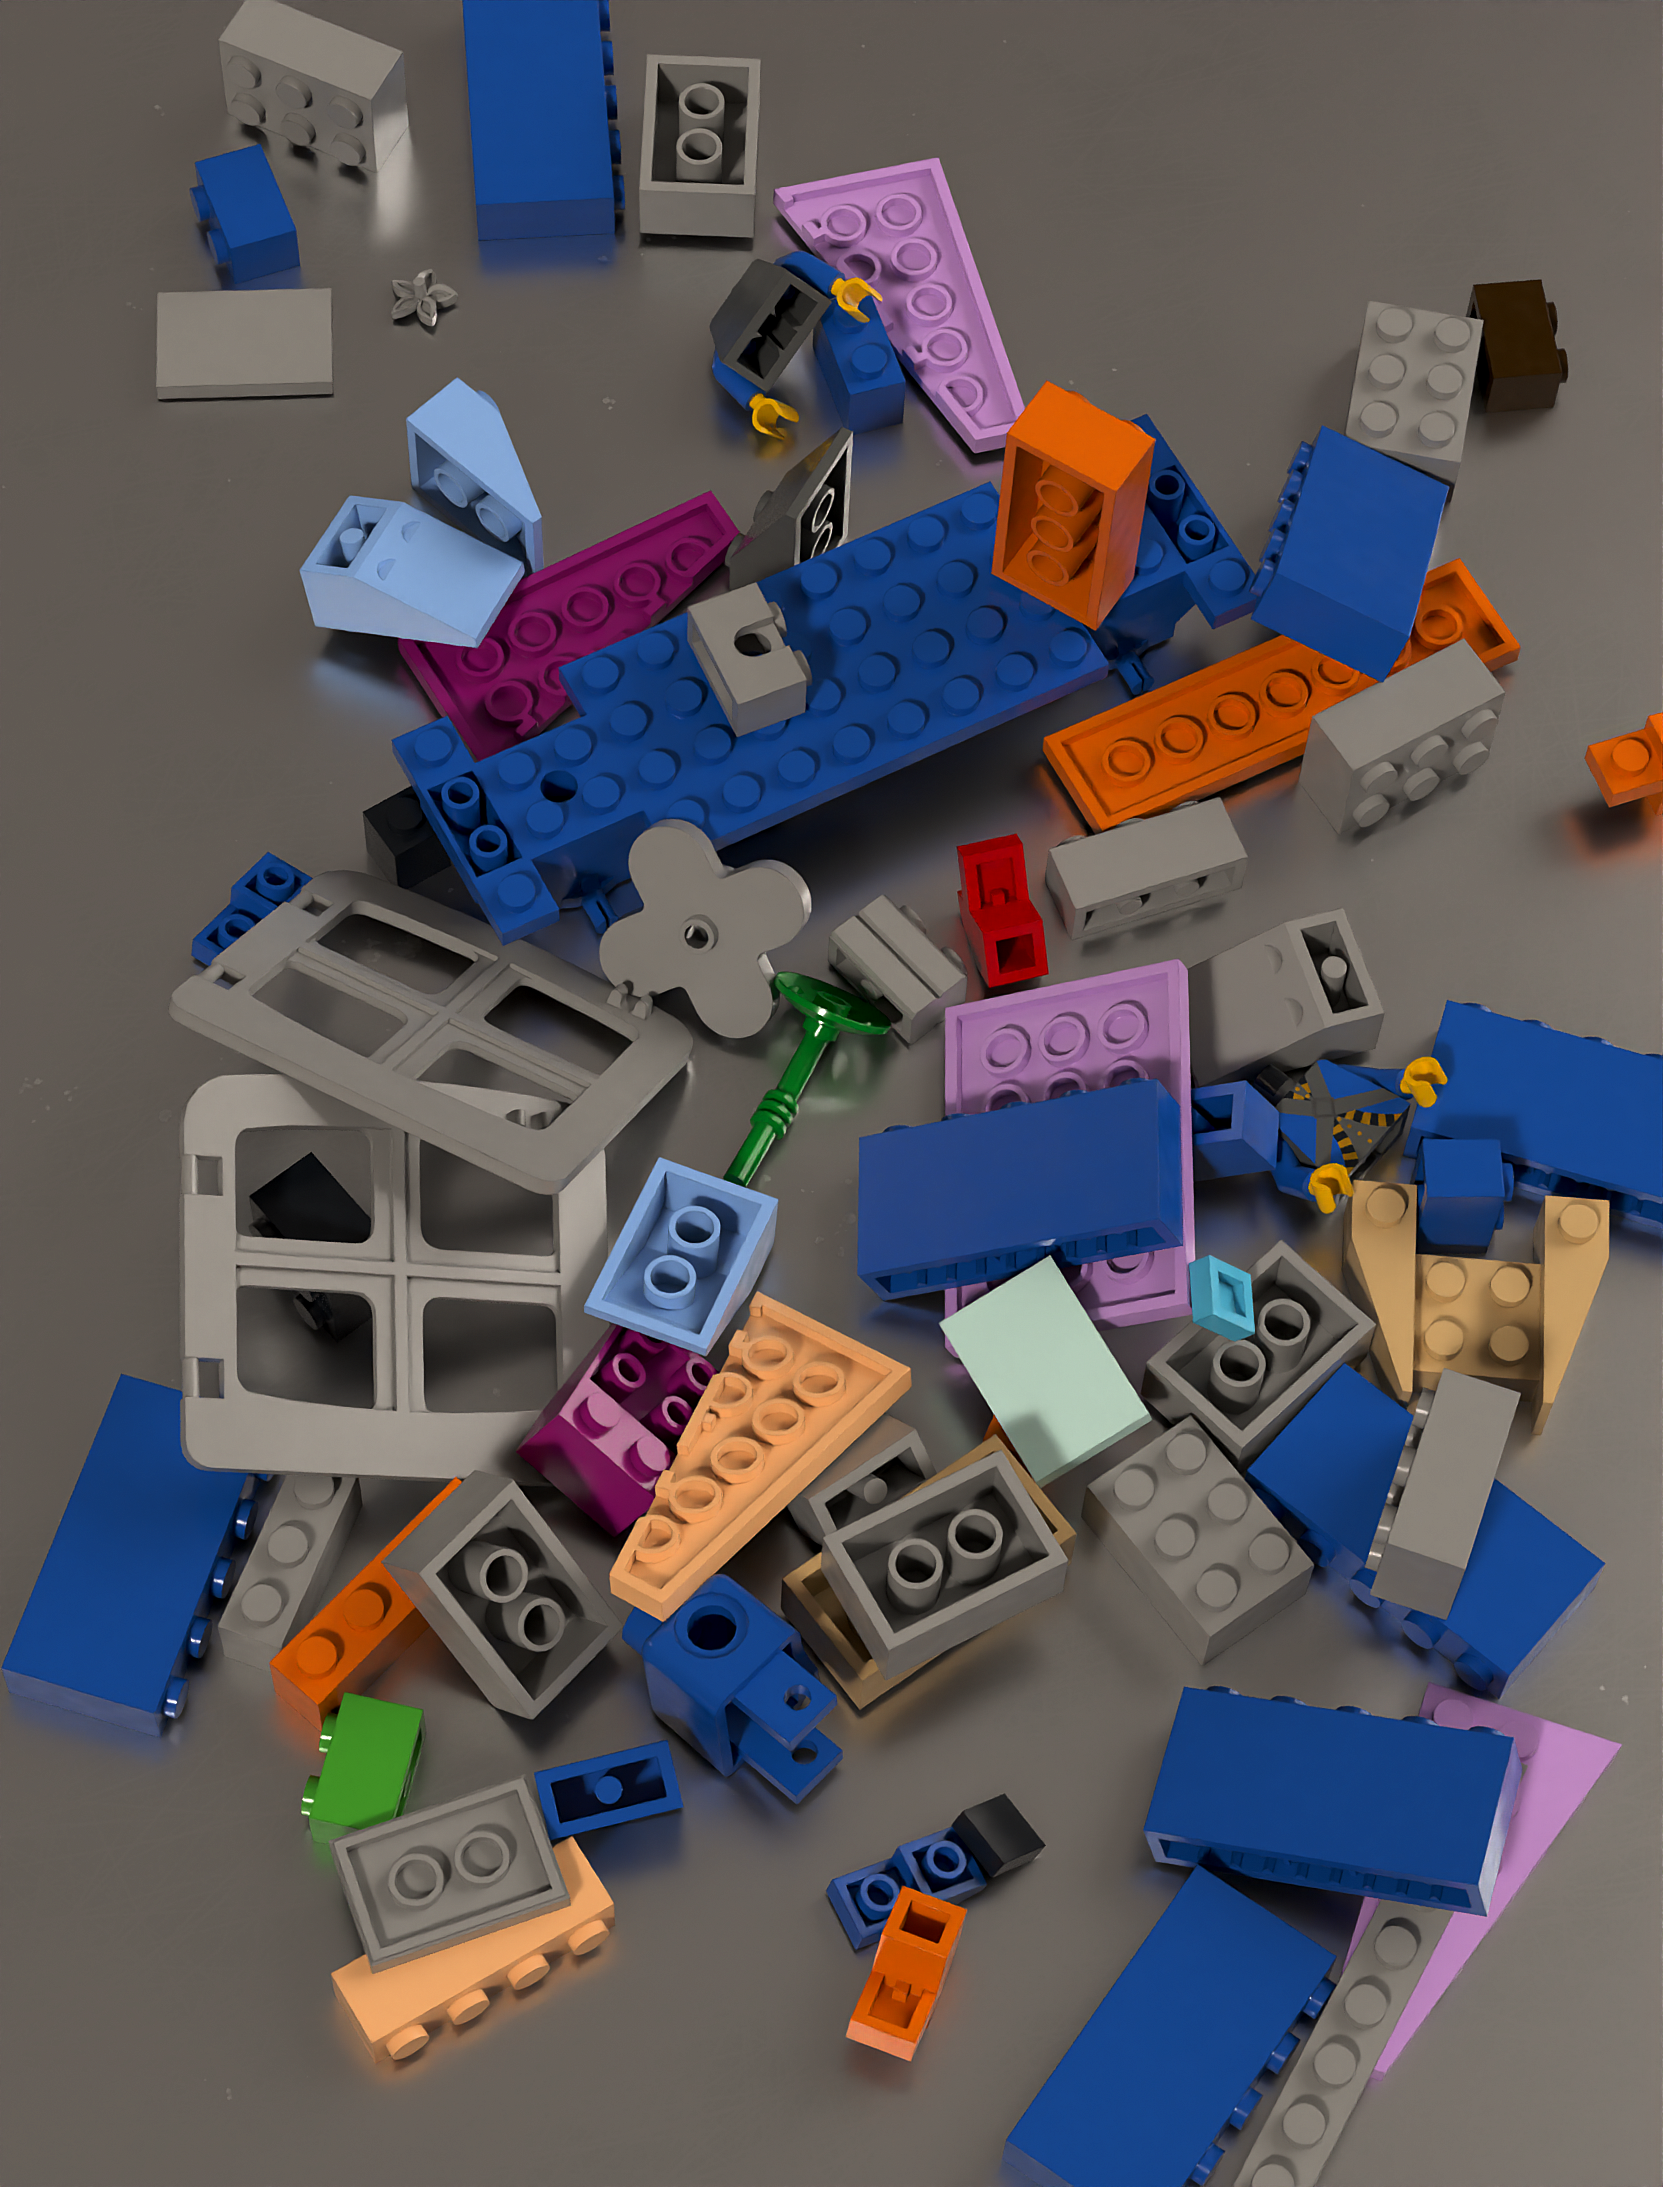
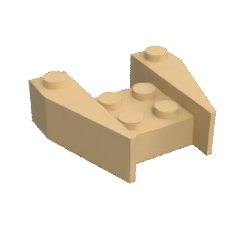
(1468, 1314)

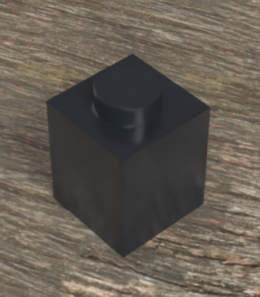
(403, 840)

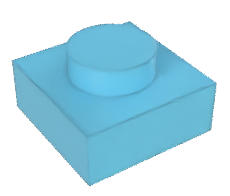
(1221, 1298)

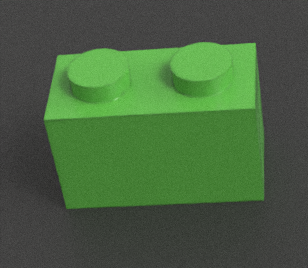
(367, 1766)

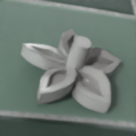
(422, 295)

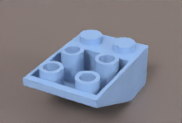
(406, 576)

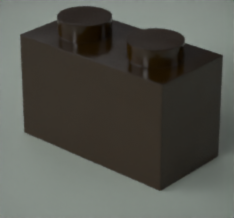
(1517, 347)

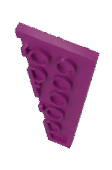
(562, 613)

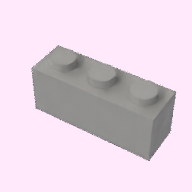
(1145, 867)
(289, 1566)

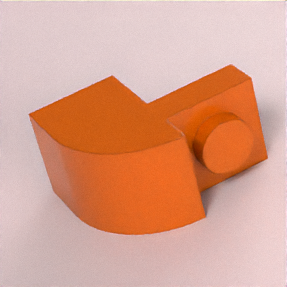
(1631, 765)
(907, 1973)

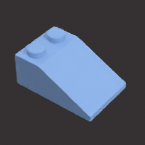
(472, 472)
(685, 1257)

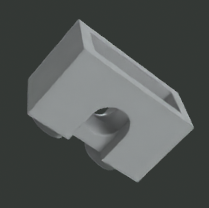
(750, 689)

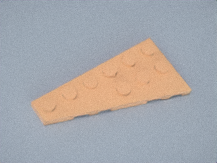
(754, 1442)

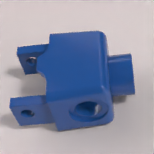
(739, 1651)

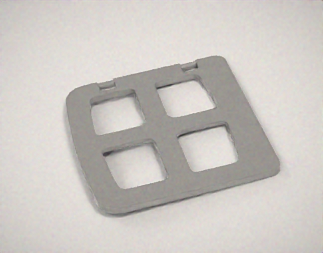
(434, 1024)
(389, 1270)

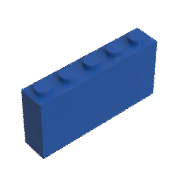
(542, 118)
(1348, 552)
(1565, 1108)
(1017, 1184)
(1329, 1488)
(132, 1570)
(1335, 1799)
(1175, 2047)

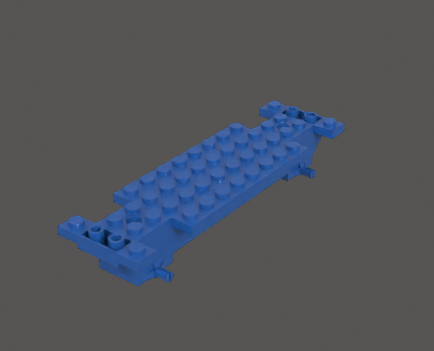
(904, 660)

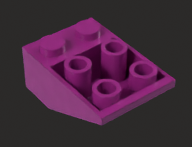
(617, 1424)

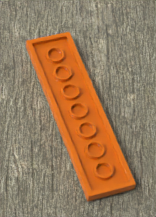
(1247, 711)

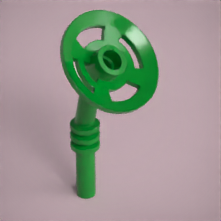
(826, 1017)

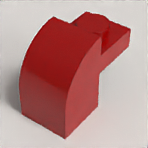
(997, 911)

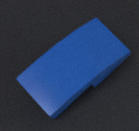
(251, 900)
(932, 1865)

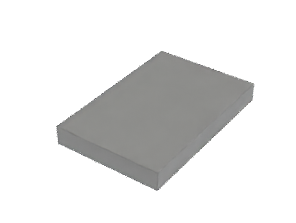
(244, 343)
(449, 1873)

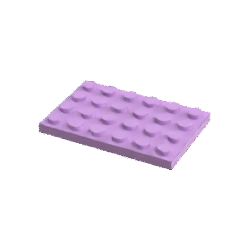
(1087, 1039)

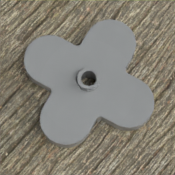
(705, 927)

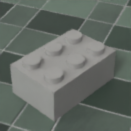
(314, 82)
(699, 146)
(1414, 387)
(1401, 737)
(1257, 1385)
(1440, 1492)
(1196, 1540)
(943, 1564)
(503, 1594)

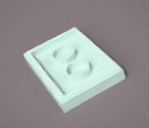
(1045, 1371)

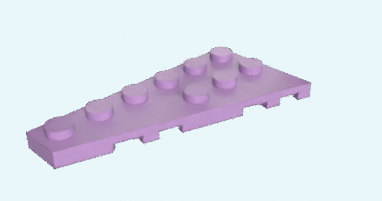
(908, 244)
(1557, 1780)

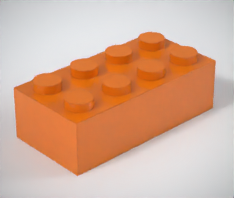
(1071, 504)

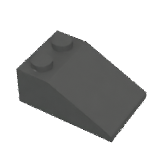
(799, 518)

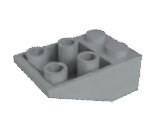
(1282, 1001)

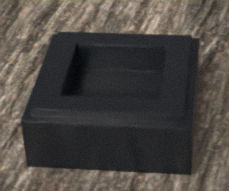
(998, 1835)

